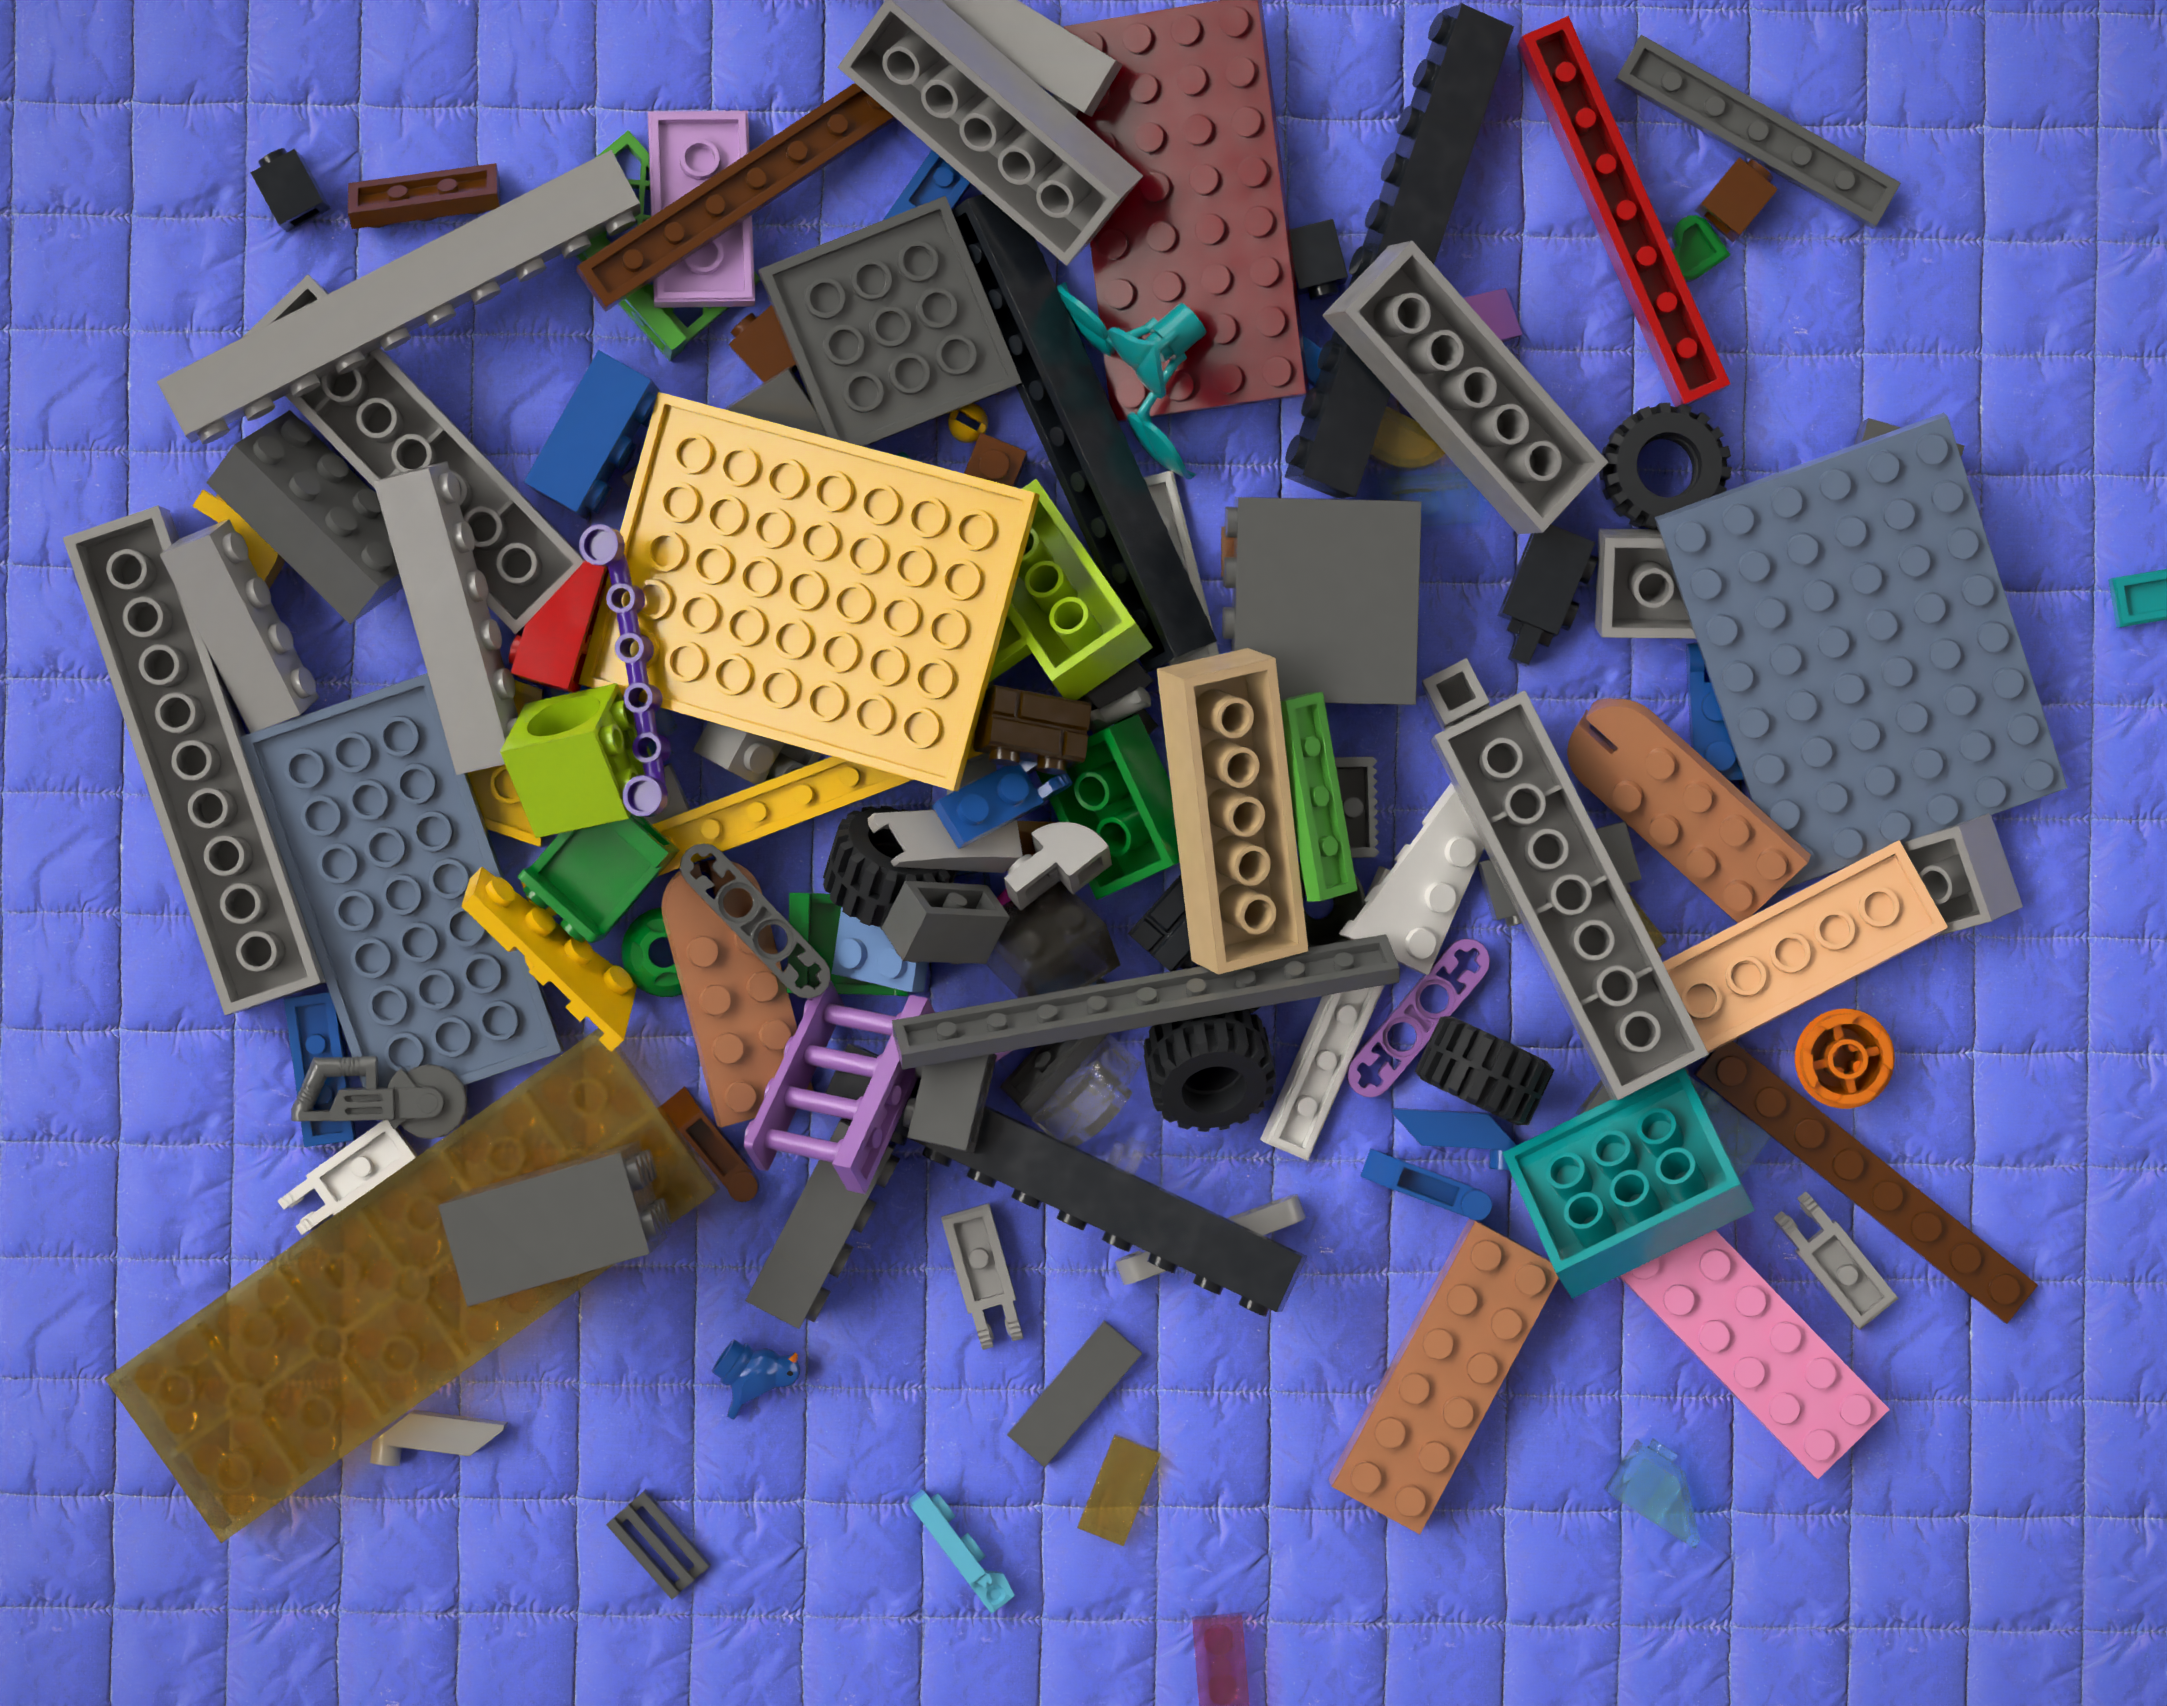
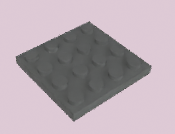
(890, 325)

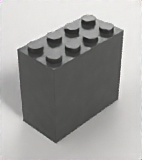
(1327, 594)
(555, 1222)

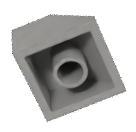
(1965, 873)

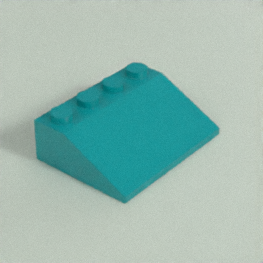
(1627, 1182)

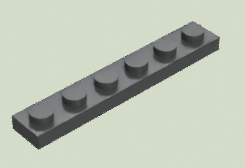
(1757, 132)

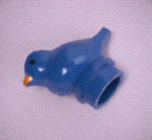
(753, 1372)

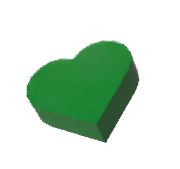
(1696, 247)

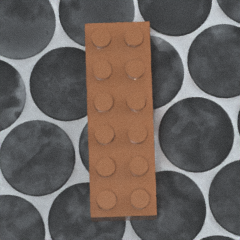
(1444, 1376)

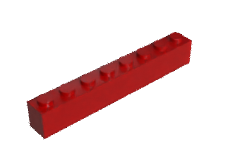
(1622, 212)

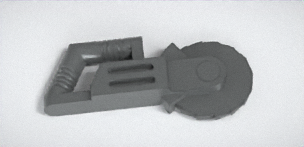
(424, 1100)

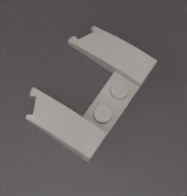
(931, 847)

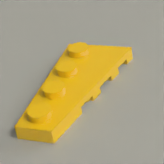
(585, 977)

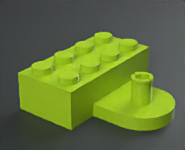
(1065, 611)

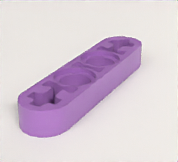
(1413, 1013)

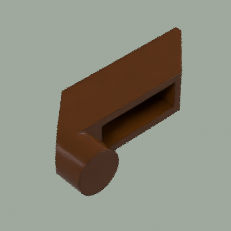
(712, 1145)

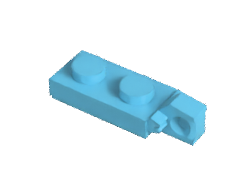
(963, 1552)

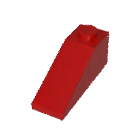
(560, 632)

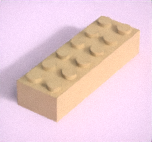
(1233, 810)

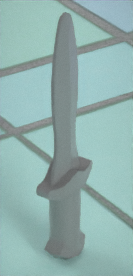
(1118, 710)

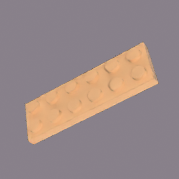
(1804, 946)

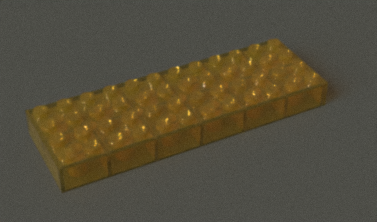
(371, 1301)

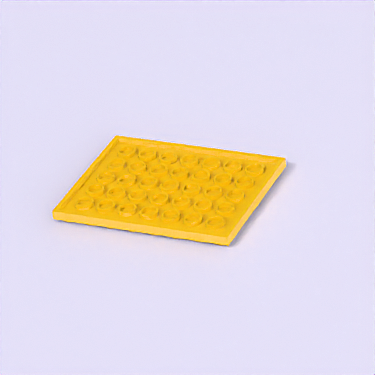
(815, 589)

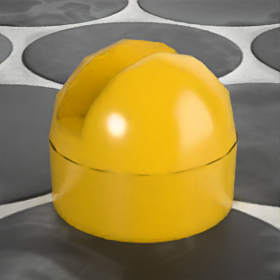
(963, 432)

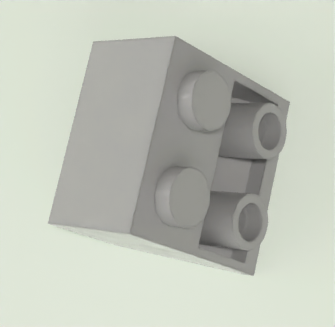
(751, 755)

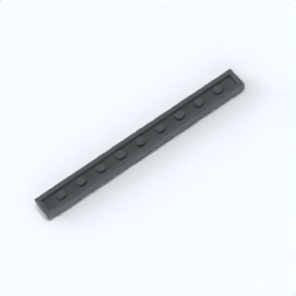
(1141, 1002)

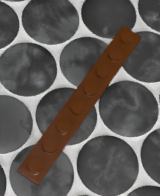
(732, 195)
(1866, 1180)

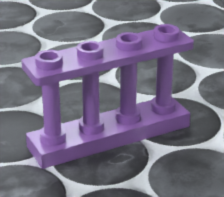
(872, 1115)

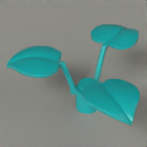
(1168, 339)

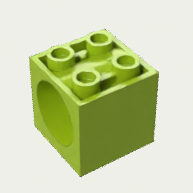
(573, 759)

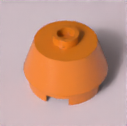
(1844, 1058)

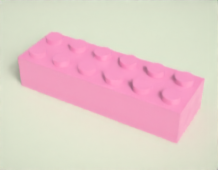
(1759, 1349)

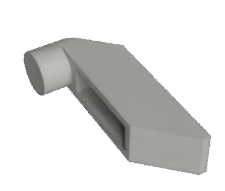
(434, 1433)

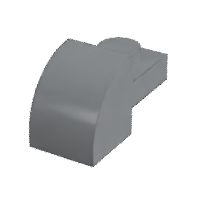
(1455, 694)
(1063, 854)

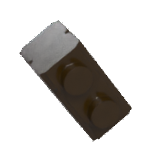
(1032, 729)

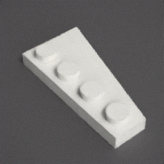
(1423, 887)

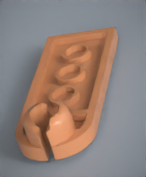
(1683, 806)
(730, 995)

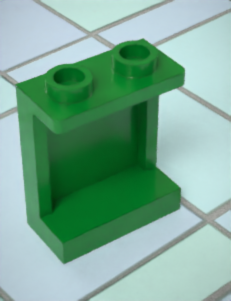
(597, 874)
(817, 922)

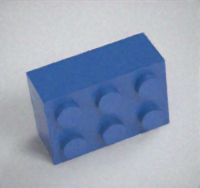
(593, 436)

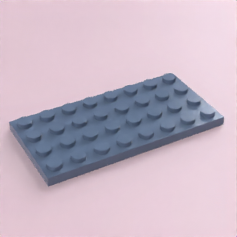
(380, 867)

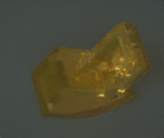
(1403, 444)

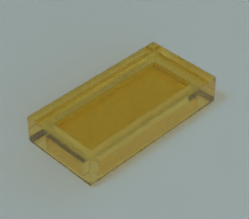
(1118, 1489)

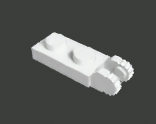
(352, 1173)

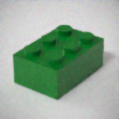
(1126, 801)

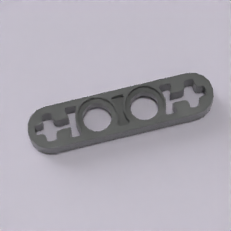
(751, 924)

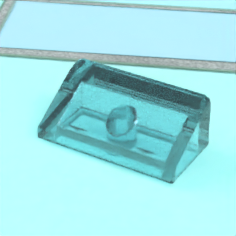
(1443, 490)

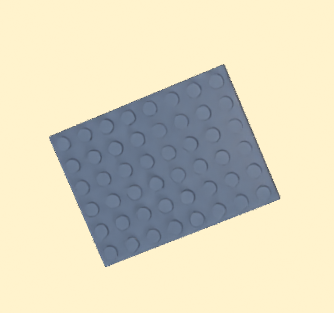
(1863, 647)

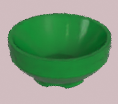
(637, 960)

